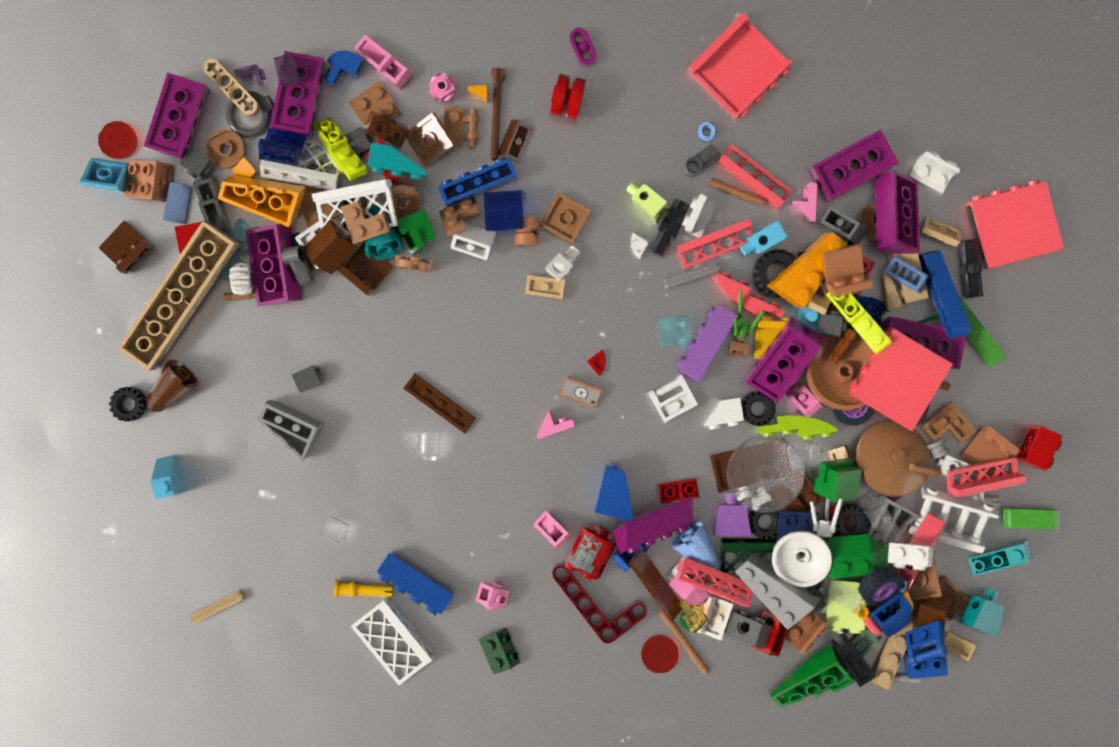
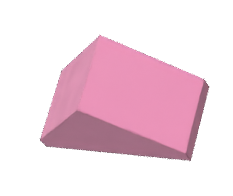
(688, 592)

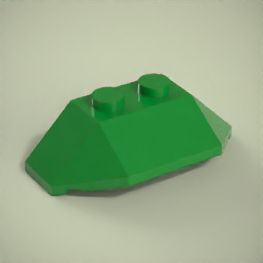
(855, 555)

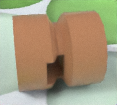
(528, 235)

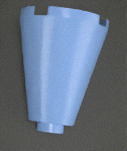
(697, 546)

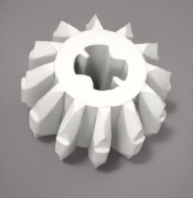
(241, 278)

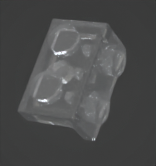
(812, 457)

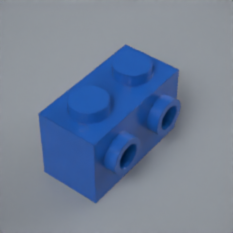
(928, 668)

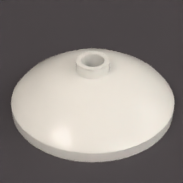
(797, 569)

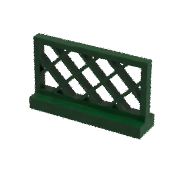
(744, 546)

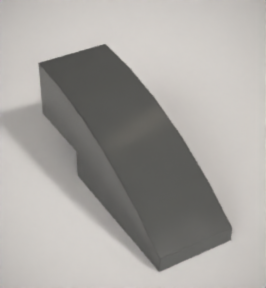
(209, 204)

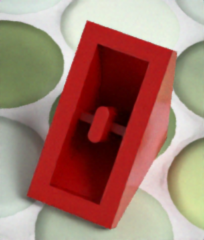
(184, 234)

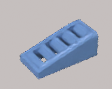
(921, 282)

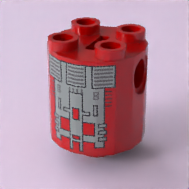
(591, 552)

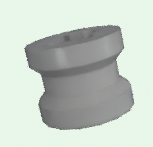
(938, 448)

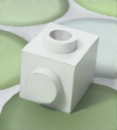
(947, 462)

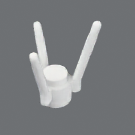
(825, 528)

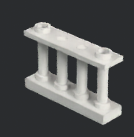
(955, 536)

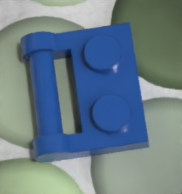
(924, 637)

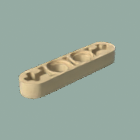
(232, 87)

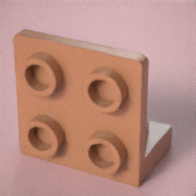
(148, 180)
(845, 271)
(988, 446)
(805, 631)

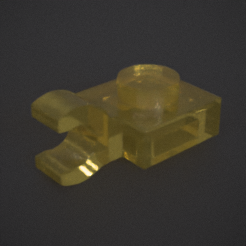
(694, 616)

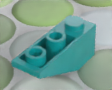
(387, 158)
(1001, 557)

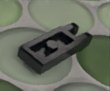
(854, 661)

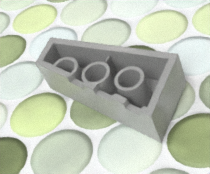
(782, 599)

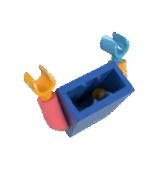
(890, 616)

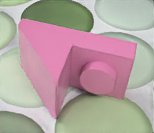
(808, 208)
(803, 399)
(549, 428)
(551, 529)

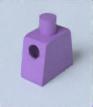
(731, 519)

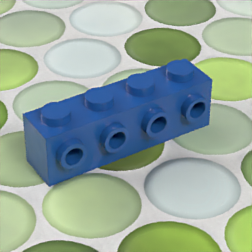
(477, 182)
(416, 584)

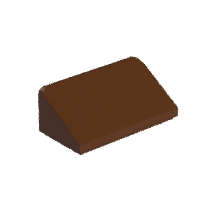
(515, 140)

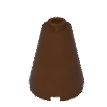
(170, 386)

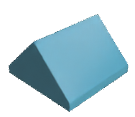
(105, 175)

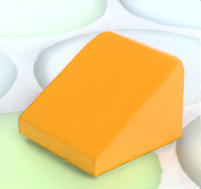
(479, 91)
(244, 169)

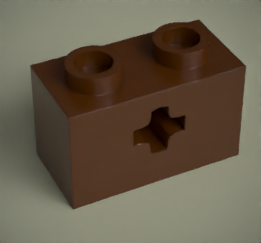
(386, 129)

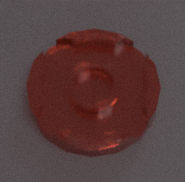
(117, 140)
(659, 654)

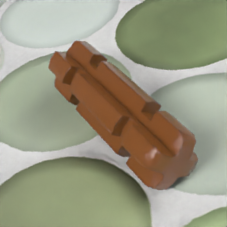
(842, 346)

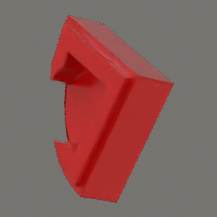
(598, 362)

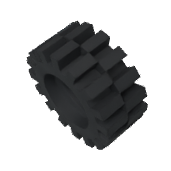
(116, 404)
(750, 417)
(860, 519)
(758, 531)

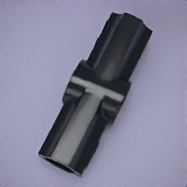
(669, 227)
(970, 254)

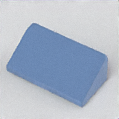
(177, 203)

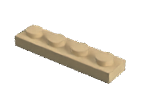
(892, 656)

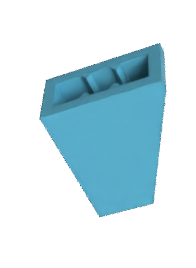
(166, 477)

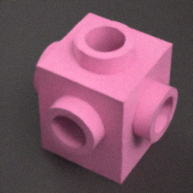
(442, 94)
(492, 595)

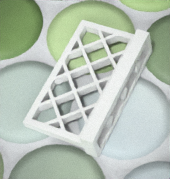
(301, 174)
(355, 192)
(407, 634)

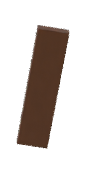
(439, 403)
(655, 584)

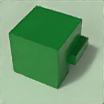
(416, 230)
(838, 480)

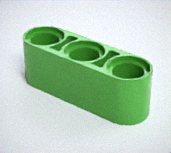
(1030, 518)

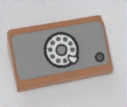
(580, 392)

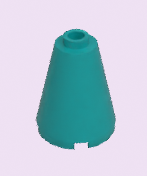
(384, 245)

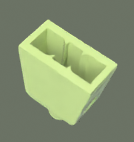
(654, 206)

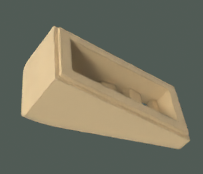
(891, 297)

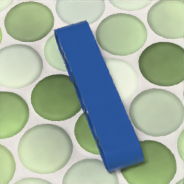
(944, 295)

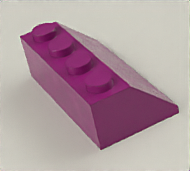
(897, 214)
(271, 277)
(654, 526)

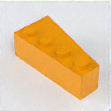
(265, 198)
(806, 272)

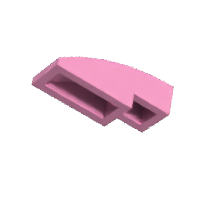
(382, 61)

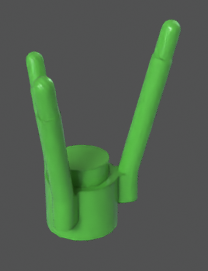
(742, 325)

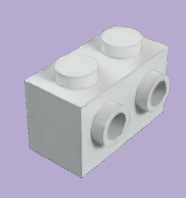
(474, 241)
(911, 555)

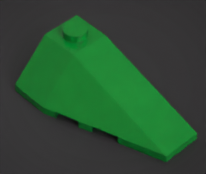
(817, 675)

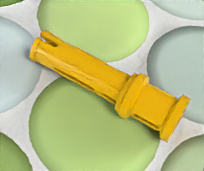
(353, 589)

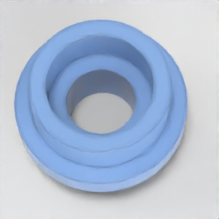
(707, 125)

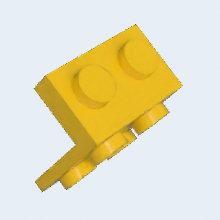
(765, 332)

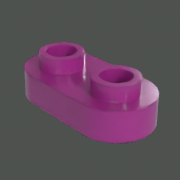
(582, 47)

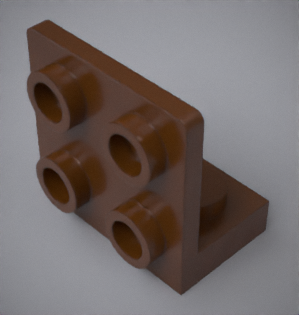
(125, 247)
(364, 271)

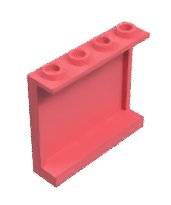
(739, 66)
(1016, 224)
(900, 379)

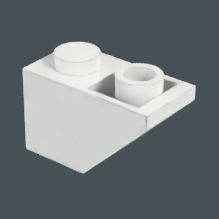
(724, 412)

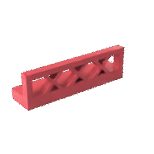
(752, 182)
(708, 239)
(987, 483)
(718, 579)

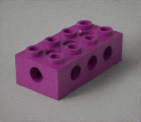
(306, 103)
(167, 107)
(883, 160)
(933, 336)
(773, 374)

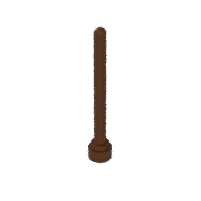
(498, 76)

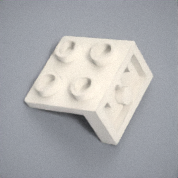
(933, 171)

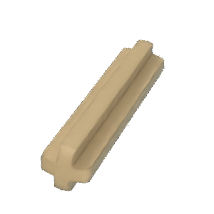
(216, 607)

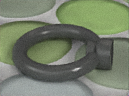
(266, 106)

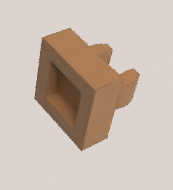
(739, 348)

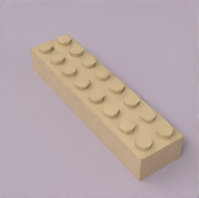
(178, 296)

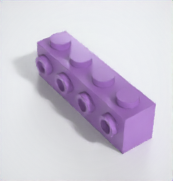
(707, 343)

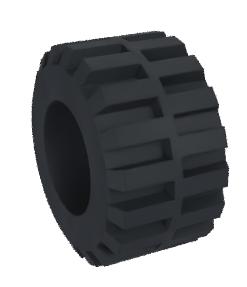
(762, 265)

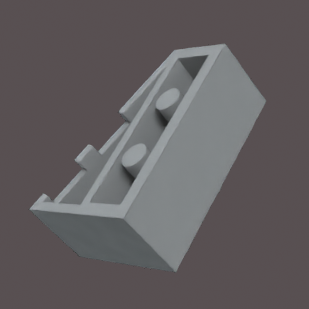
(290, 426)
(901, 516)

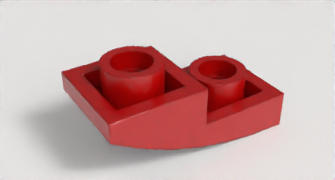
(677, 490)

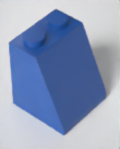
(613, 494)

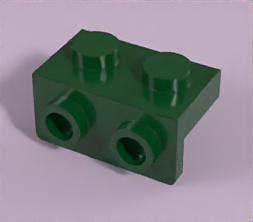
(499, 651)

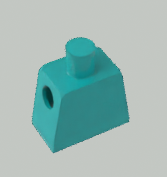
(984, 613)

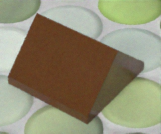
(329, 248)
(936, 609)

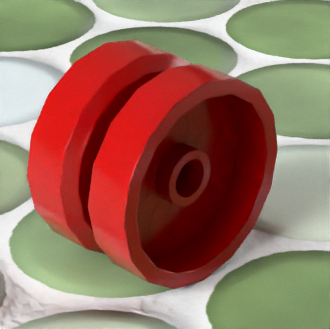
(567, 97)

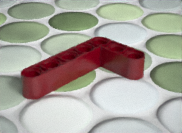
(593, 608)

